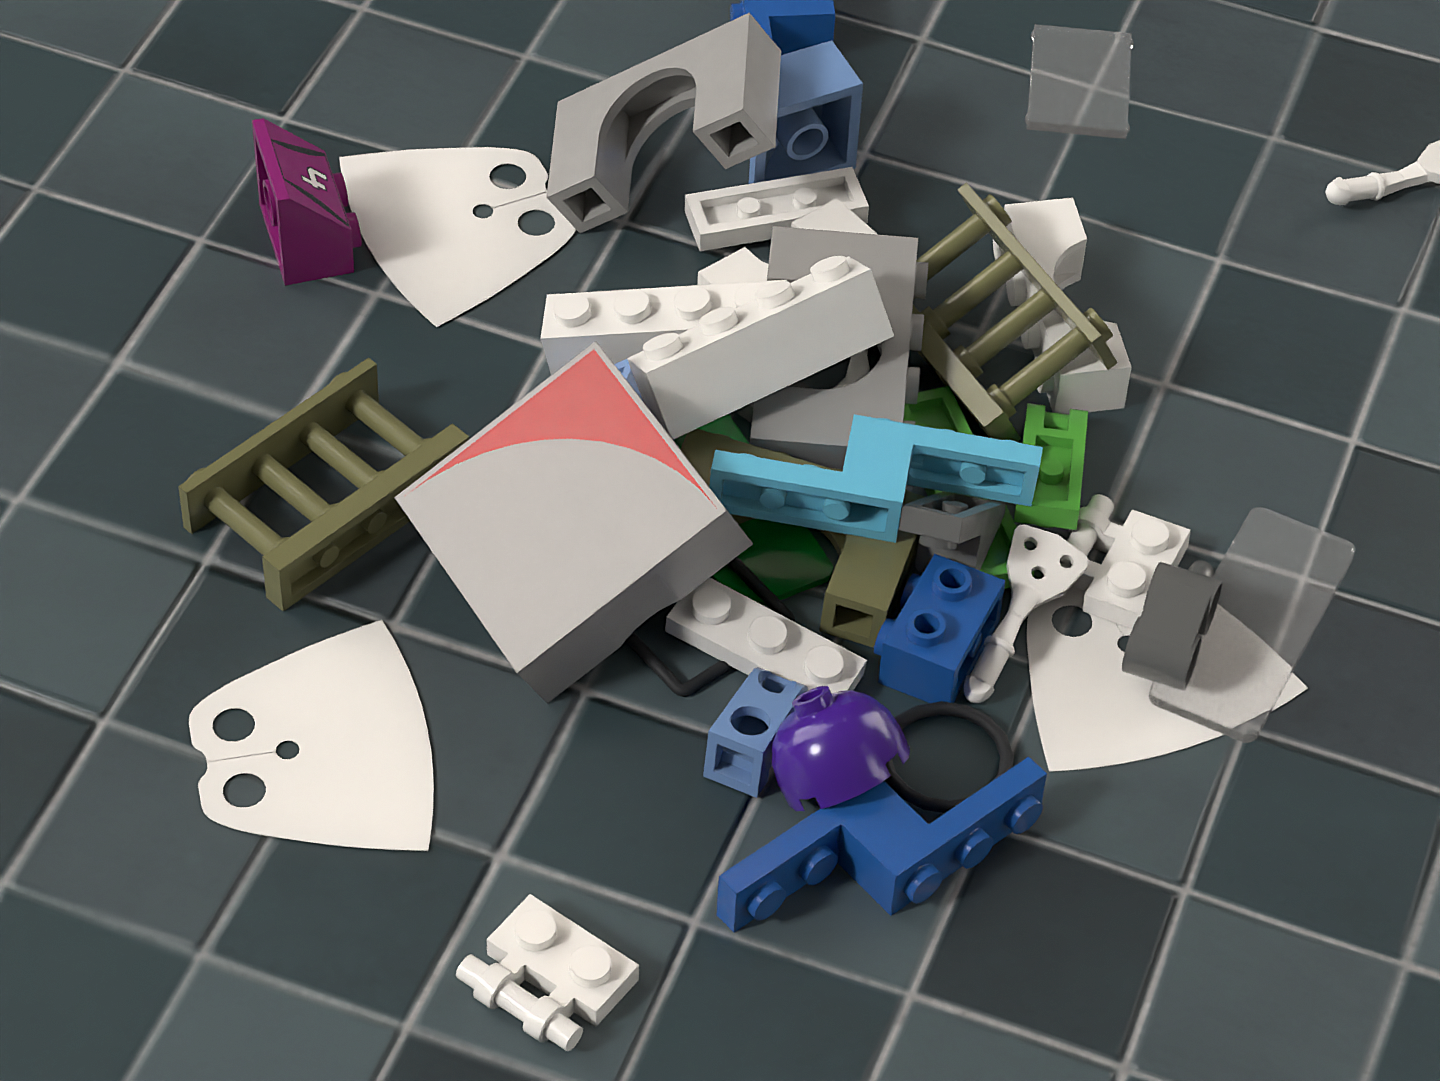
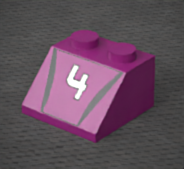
(303, 206)

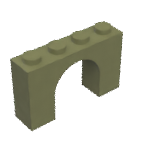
(868, 570)

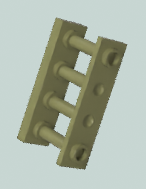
(962, 366)
(336, 531)

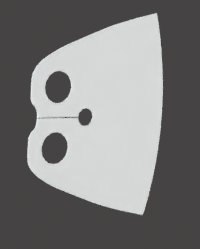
(423, 227)
(1091, 708)
(360, 738)

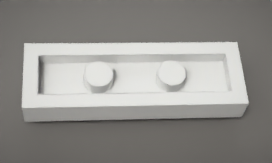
(751, 210)
(756, 636)

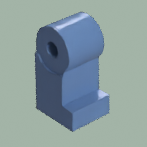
(745, 730)

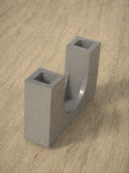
(598, 132)
(819, 421)

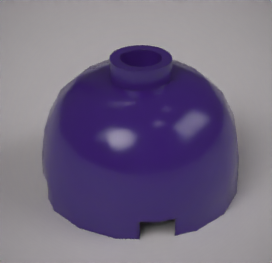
(834, 747)

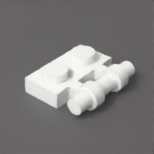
(1133, 551)
(557, 958)

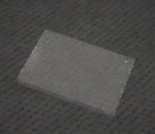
(1079, 81)

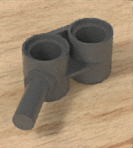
(1167, 633)

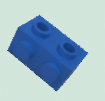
(939, 630)

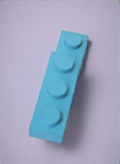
(876, 469)

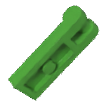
(1061, 466)

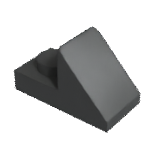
(952, 527)

